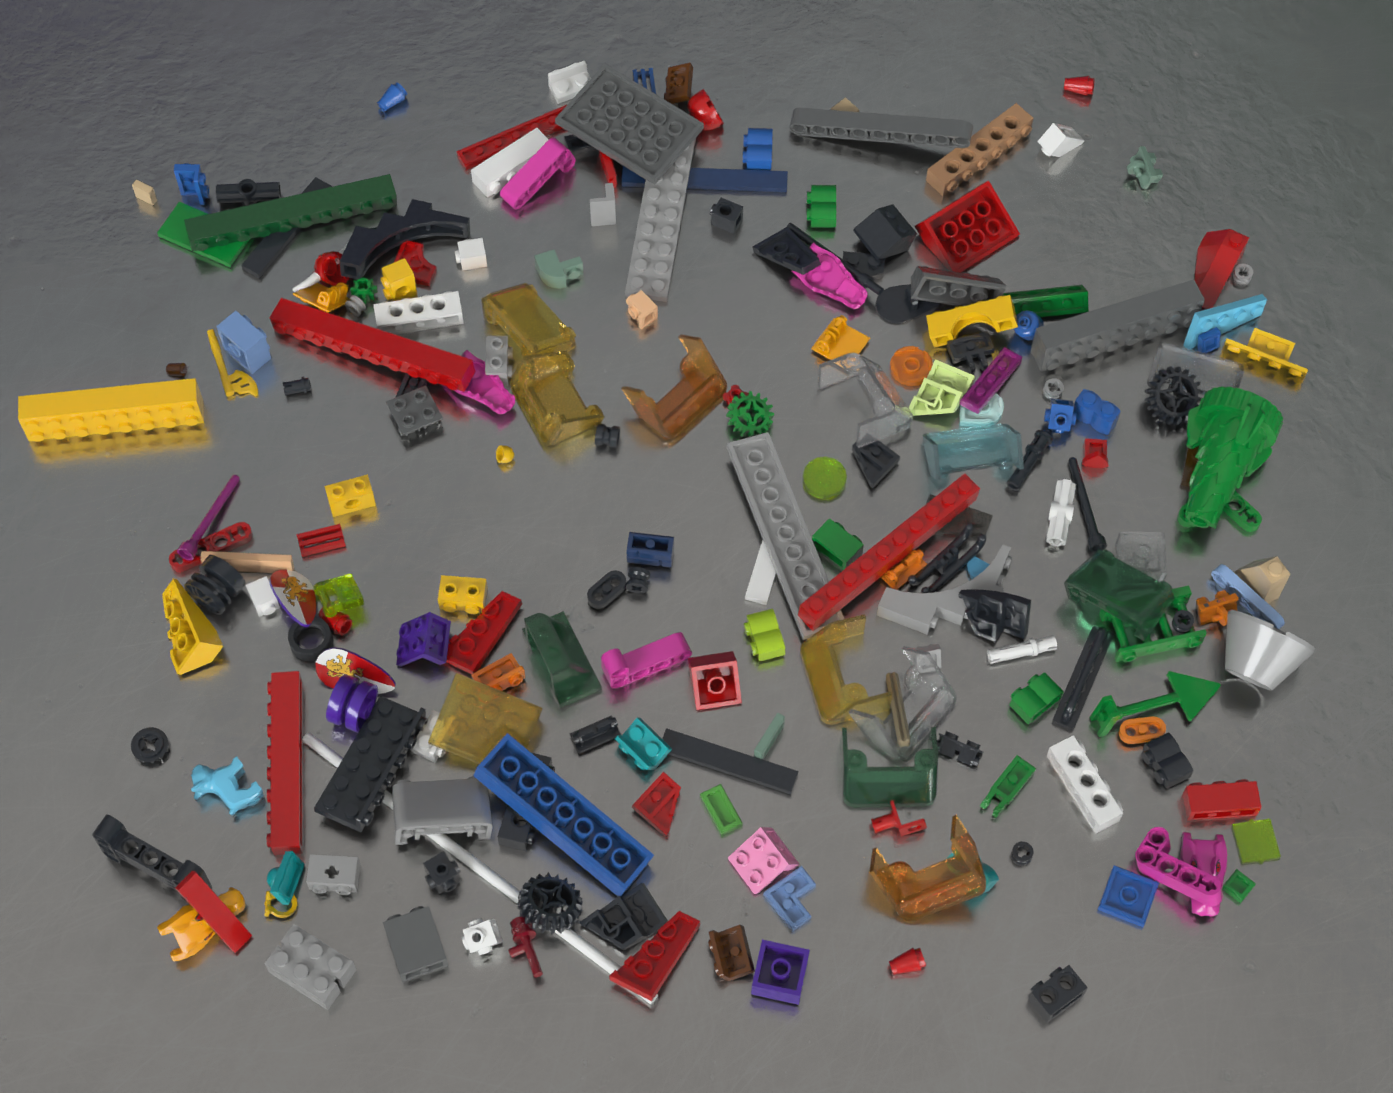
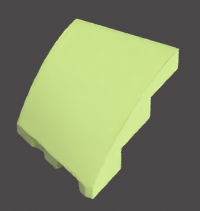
(941, 390)

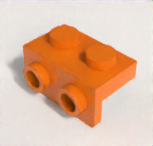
(501, 673)

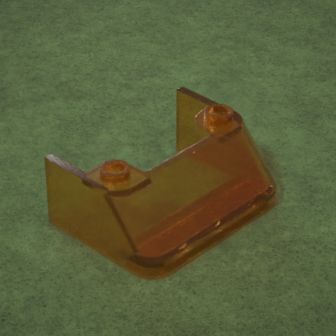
(689, 399)
(936, 886)

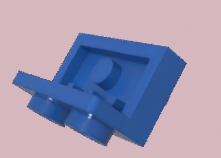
(192, 181)

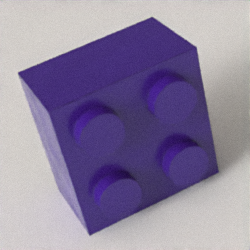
(780, 972)

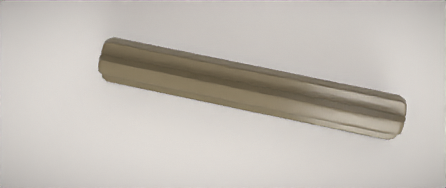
(898, 710)

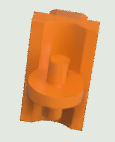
(1217, 609)

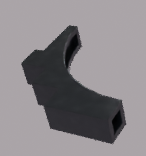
(419, 222)

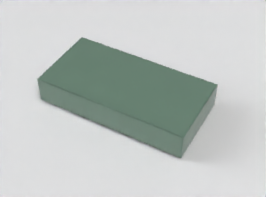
(769, 736)

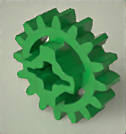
(743, 420)

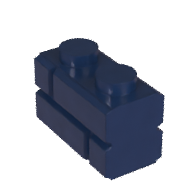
(650, 549)

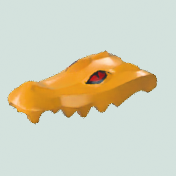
(191, 930)

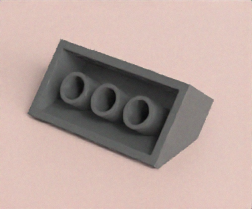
(953, 287)

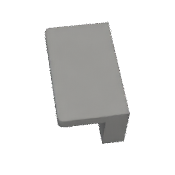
(603, 209)

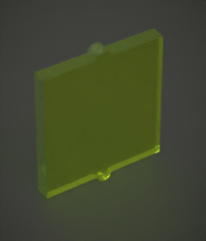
(1256, 841)

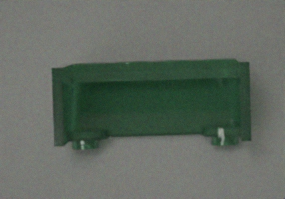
(879, 785)

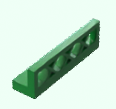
(1051, 300)

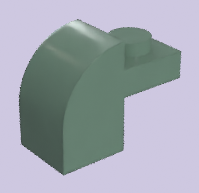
(554, 272)

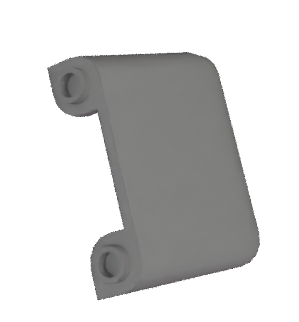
(441, 808)

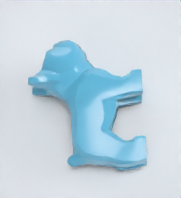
(225, 785)

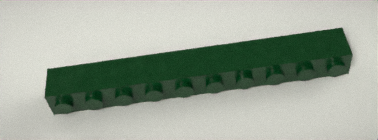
(290, 212)

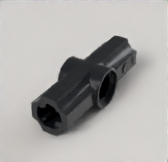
(248, 192)

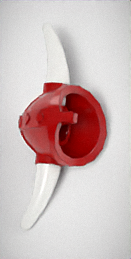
(326, 269)

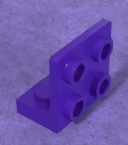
(424, 638)

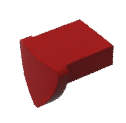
(1095, 453)

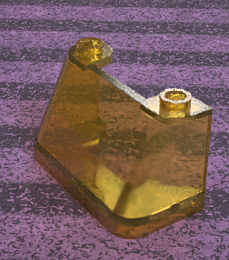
(527, 320)
(551, 399)

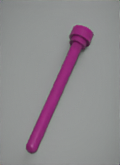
(189, 548)

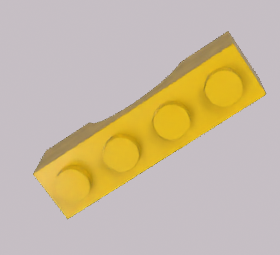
(947, 324)

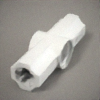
(1061, 512)

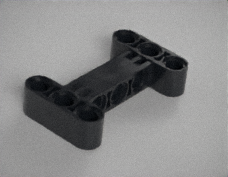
(116, 842)

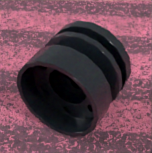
(215, 584)

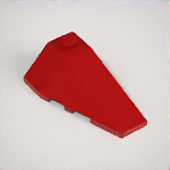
(1216, 261)

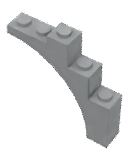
(923, 610)

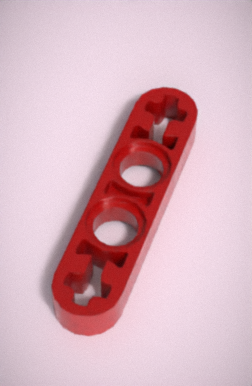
(209, 543)

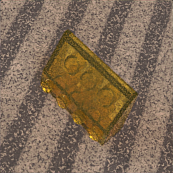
(479, 717)

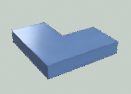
(785, 898)

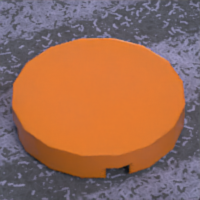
(910, 365)

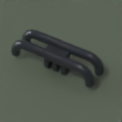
(948, 562)

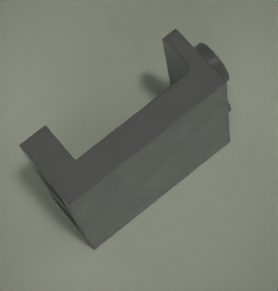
(415, 943)

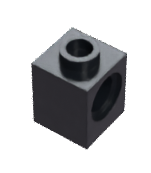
(733, 215)

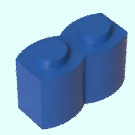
(758, 149)
(1097, 412)

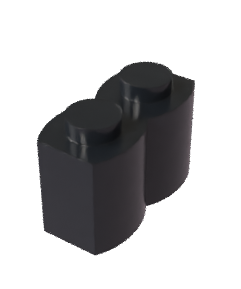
(1167, 759)

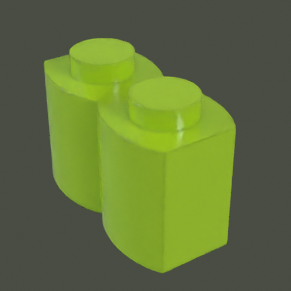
(765, 635)

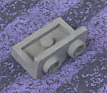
(497, 358)

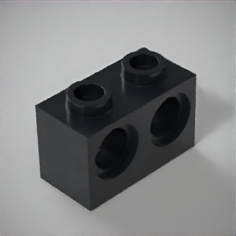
(1061, 997)

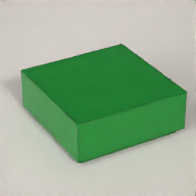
(1238, 886)

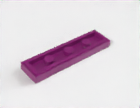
(991, 380)

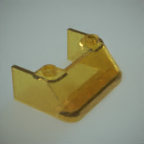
(825, 678)

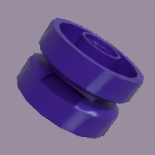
(351, 702)

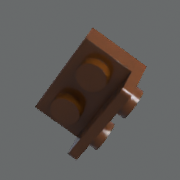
(678, 83)

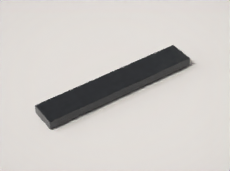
(275, 243)
(730, 761)

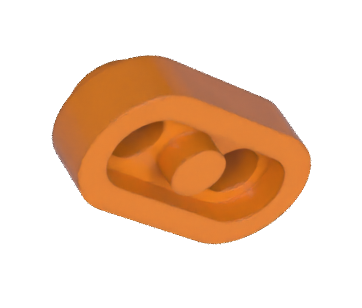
(1140, 729)

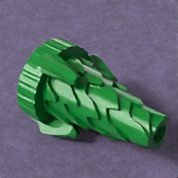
(1234, 441)

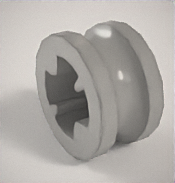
(1241, 280)
(355, 305)
(1050, 384)

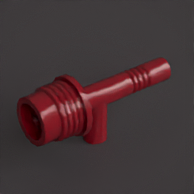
(523, 935)

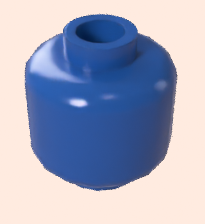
(1027, 324)

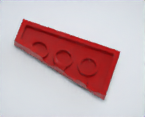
(479, 637)
(652, 964)

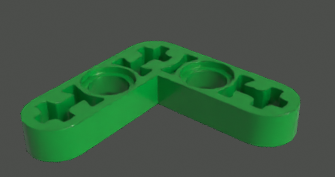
(1250, 513)

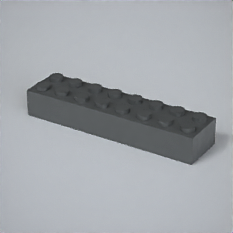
(1116, 325)

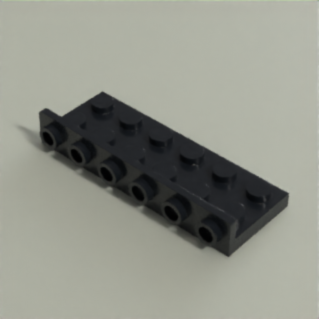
(371, 764)

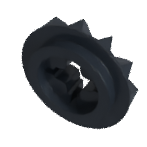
(151, 735)

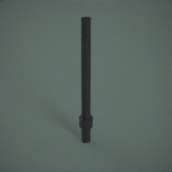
(863, 278)

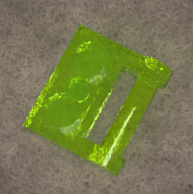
(345, 590)

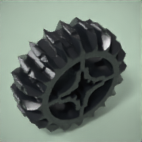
(1178, 378)
(550, 903)

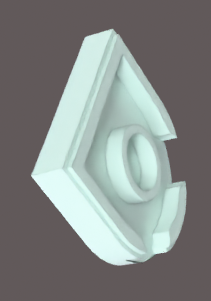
(988, 416)

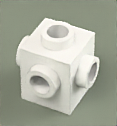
(489, 936)

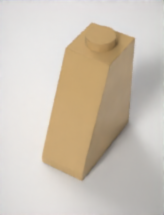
(1265, 577)

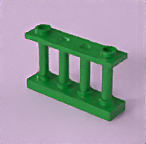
(1129, 653)

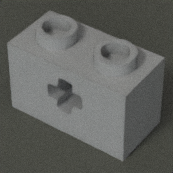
(323, 866)

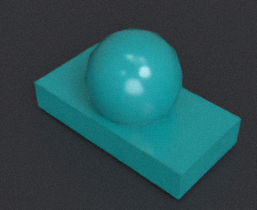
(285, 878)

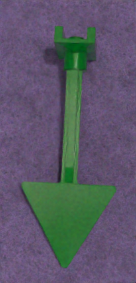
(1188, 691)

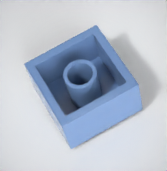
(244, 341)

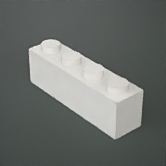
(500, 168)

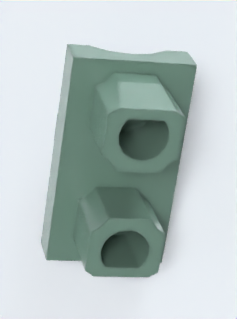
(1143, 168)

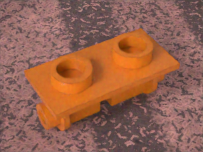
(908, 566)

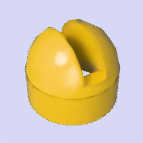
(504, 454)

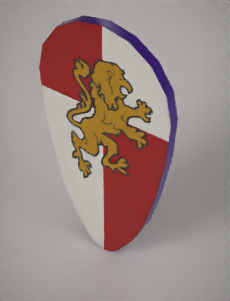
(295, 595)
(338, 661)

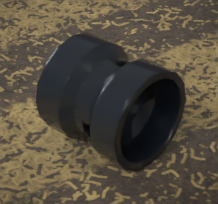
(607, 435)

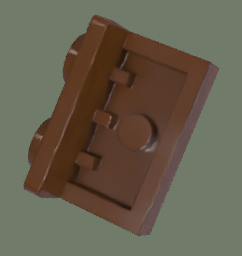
(731, 953)

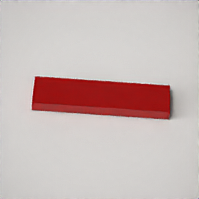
(213, 911)

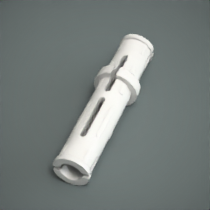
(1027, 648)

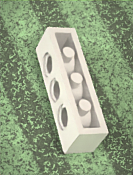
(427, 318)
(1097, 816)

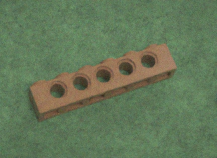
(984, 146)

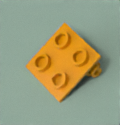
(323, 297)
(840, 339)

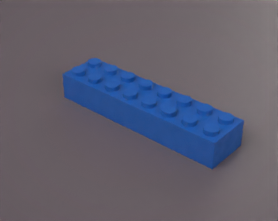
(563, 815)

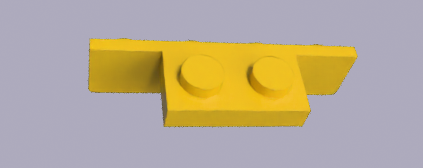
(1269, 348)

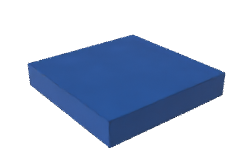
(1128, 896)

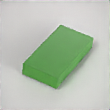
(721, 809)

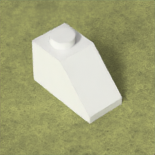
(1059, 140)

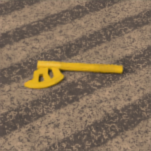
(228, 379)

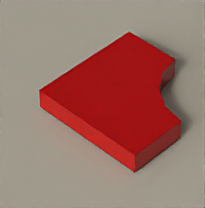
(422, 269)

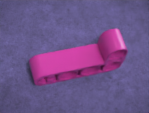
(536, 172)
(644, 660)
(1205, 886)

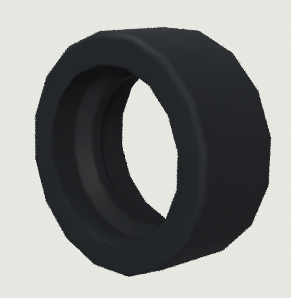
(310, 654)

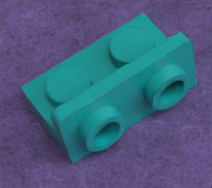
(643, 745)

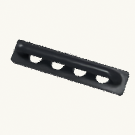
(1065, 715)

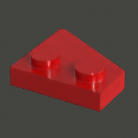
(659, 803)

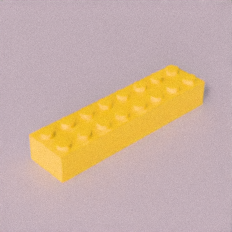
(111, 409)

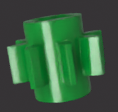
(364, 289)

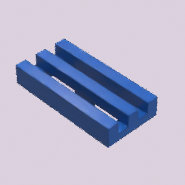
(643, 74)

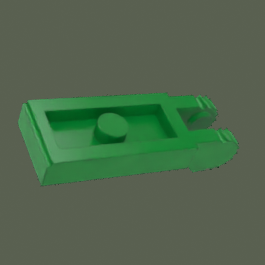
(1009, 784)

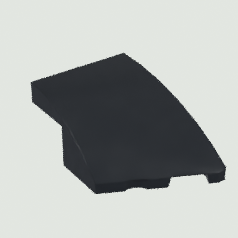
(996, 612)
(627, 918)

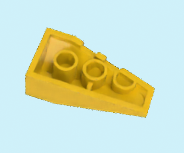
(191, 632)

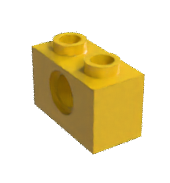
(398, 281)
(350, 495)

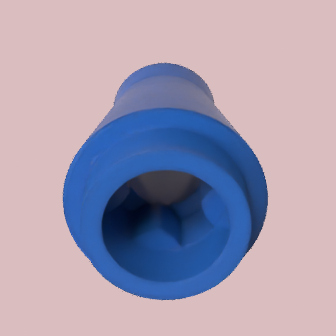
(393, 96)

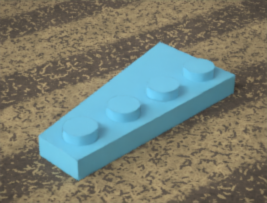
(1224, 317)

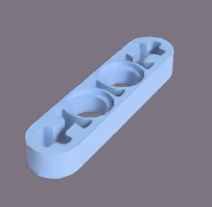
(1247, 596)

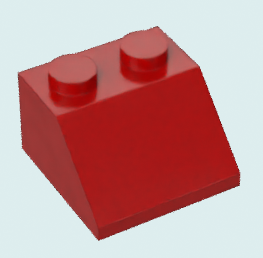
(715, 680)

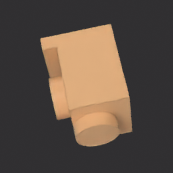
(642, 308)

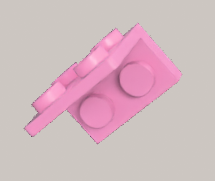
(762, 859)

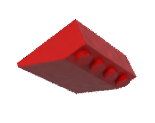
(968, 228)

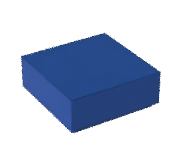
(1209, 340)

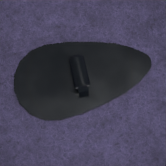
(897, 306)

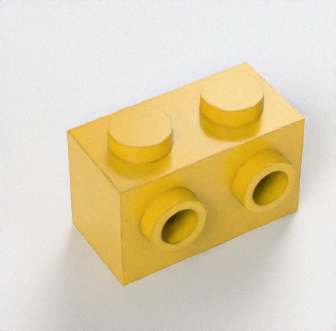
(462, 594)

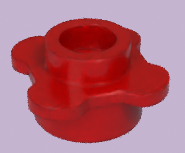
(735, 390)

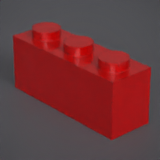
(1221, 800)

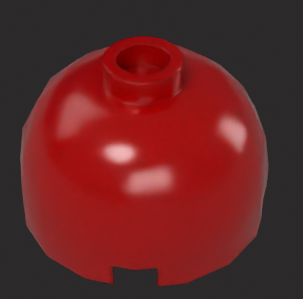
(703, 109)

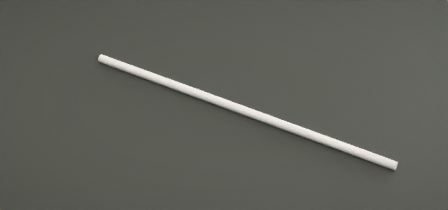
(479, 867)

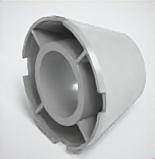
(1261, 651)

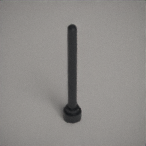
(1096, 540)

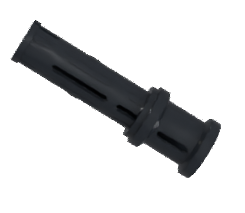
(1033, 452)

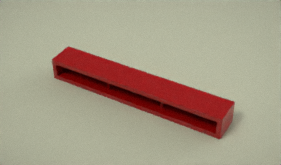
(286, 763)

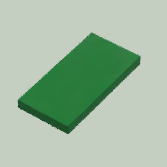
(175, 232)

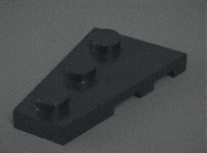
(787, 251)

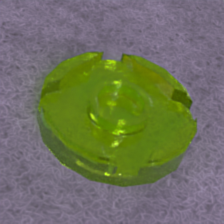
(824, 477)

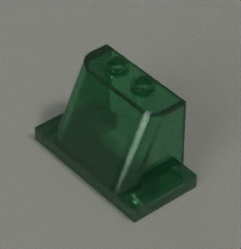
(569, 667)

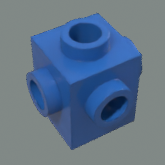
(1060, 415)

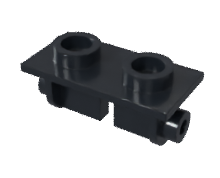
(595, 734)
(968, 751)

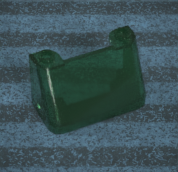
(1120, 591)

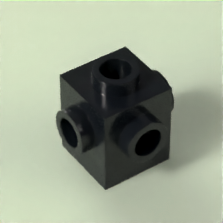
(441, 873)

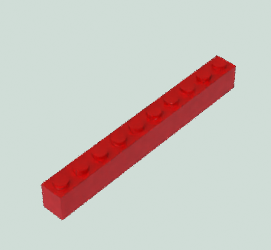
(372, 345)
(888, 552)

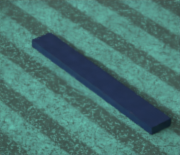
(723, 179)

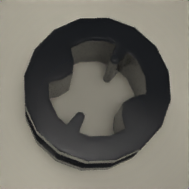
(1182, 628)
(1024, 860)

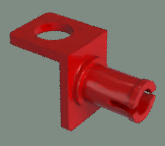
(892, 820)

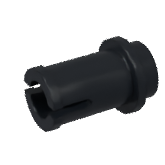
(297, 386)

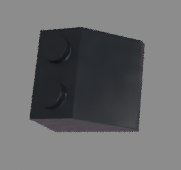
(885, 232)

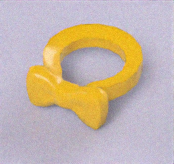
(271, 910)

